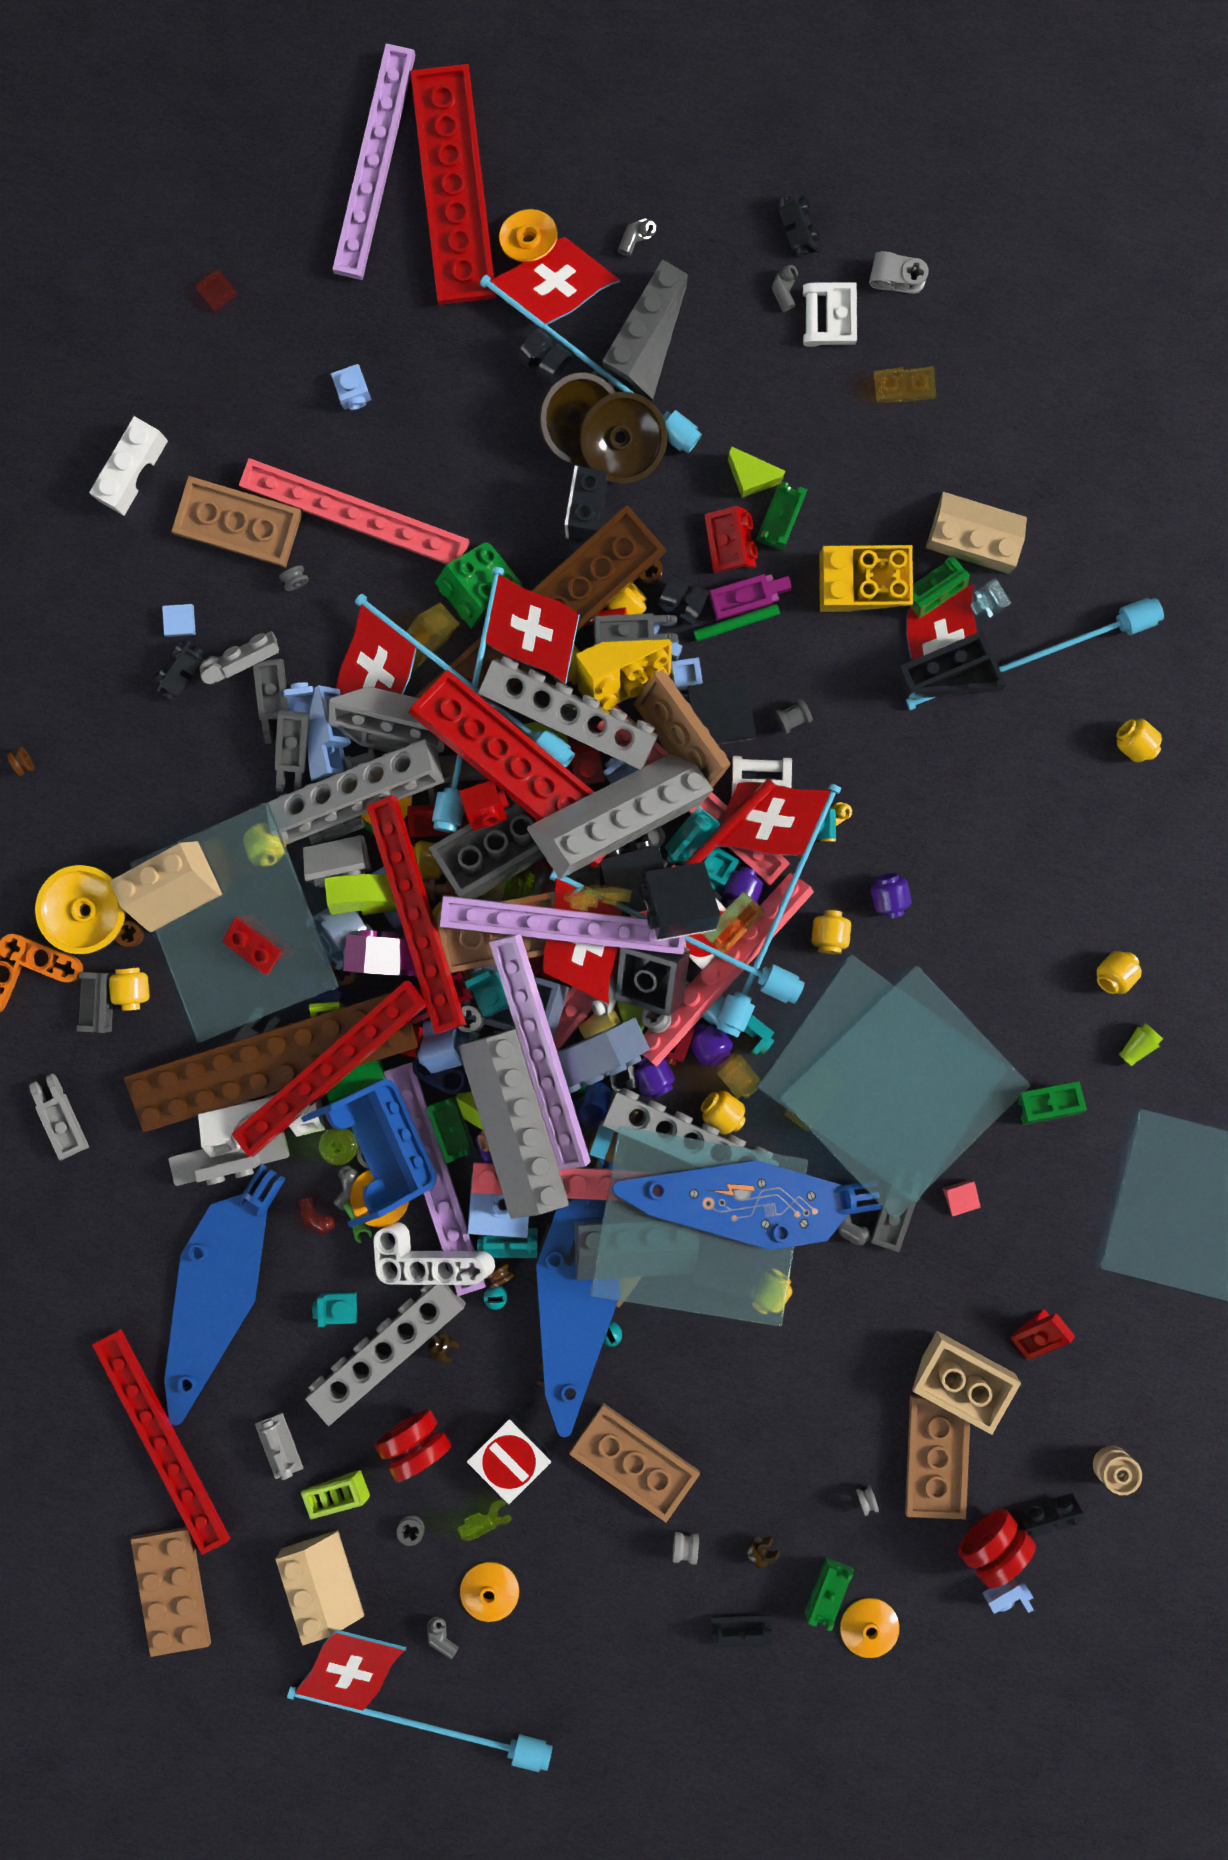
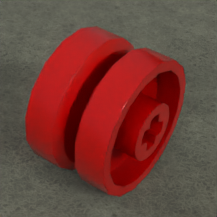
(412, 1445)
(997, 1548)

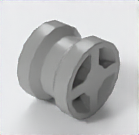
(685, 1548)

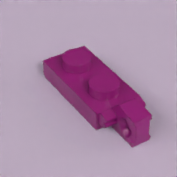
(747, 595)

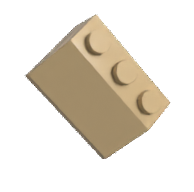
(977, 533)
(167, 886)
(965, 1382)
(319, 1586)

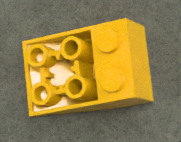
(865, 577)
(621, 668)

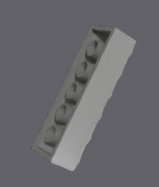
(619, 813)
(513, 1125)

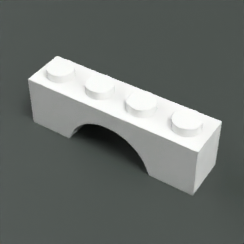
(218, 1125)

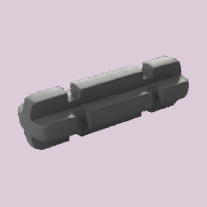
(337, 831)

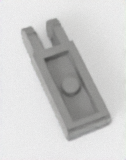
(239, 658)
(58, 1119)

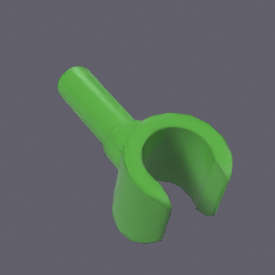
(359, 1228)

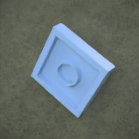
(491, 1217)

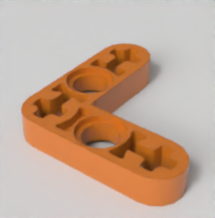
(25, 958)

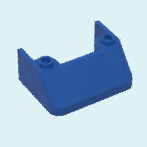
(388, 1144)

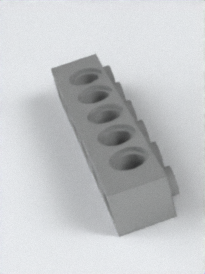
(497, 689)
(349, 792)
(625, 1101)
(331, 1404)

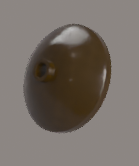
(566, 396)
(642, 440)

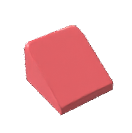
(962, 1197)

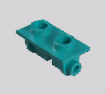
(691, 836)
(510, 1246)

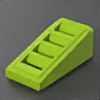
(353, 1488)

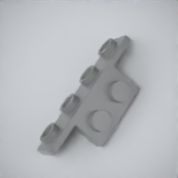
(200, 1167)

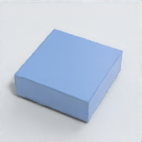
(178, 620)
(686, 673)

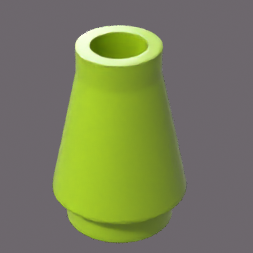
(1140, 1044)

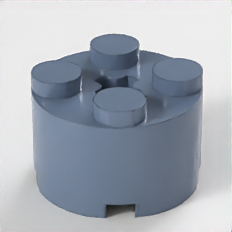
(333, 932)

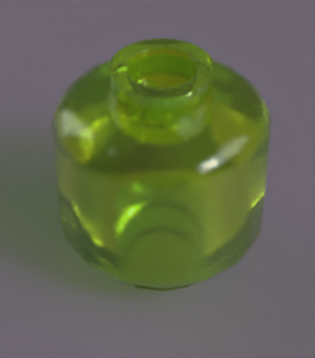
(348, 1150)

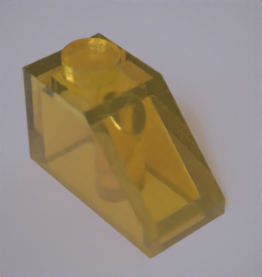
(432, 630)
(738, 1076)

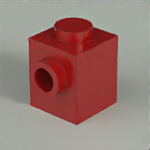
(484, 805)

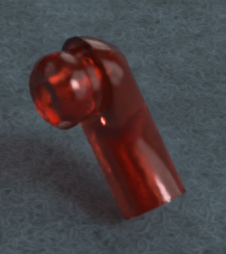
(312, 1219)

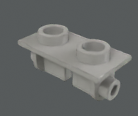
(279, 1446)

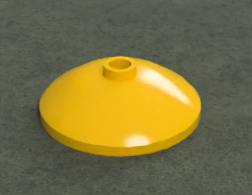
(61, 906)

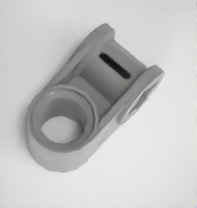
(894, 273)

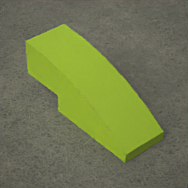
(359, 893)

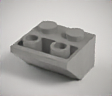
(336, 859)

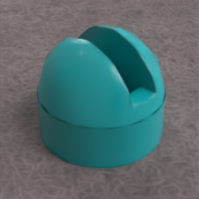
(495, 1292)
(617, 1334)

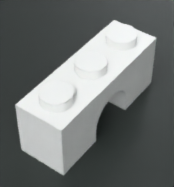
(118, 479)

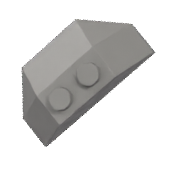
(379, 720)

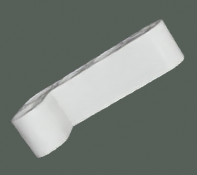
(433, 1261)

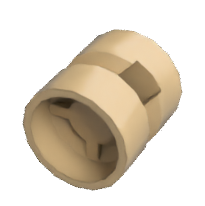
(1117, 1470)

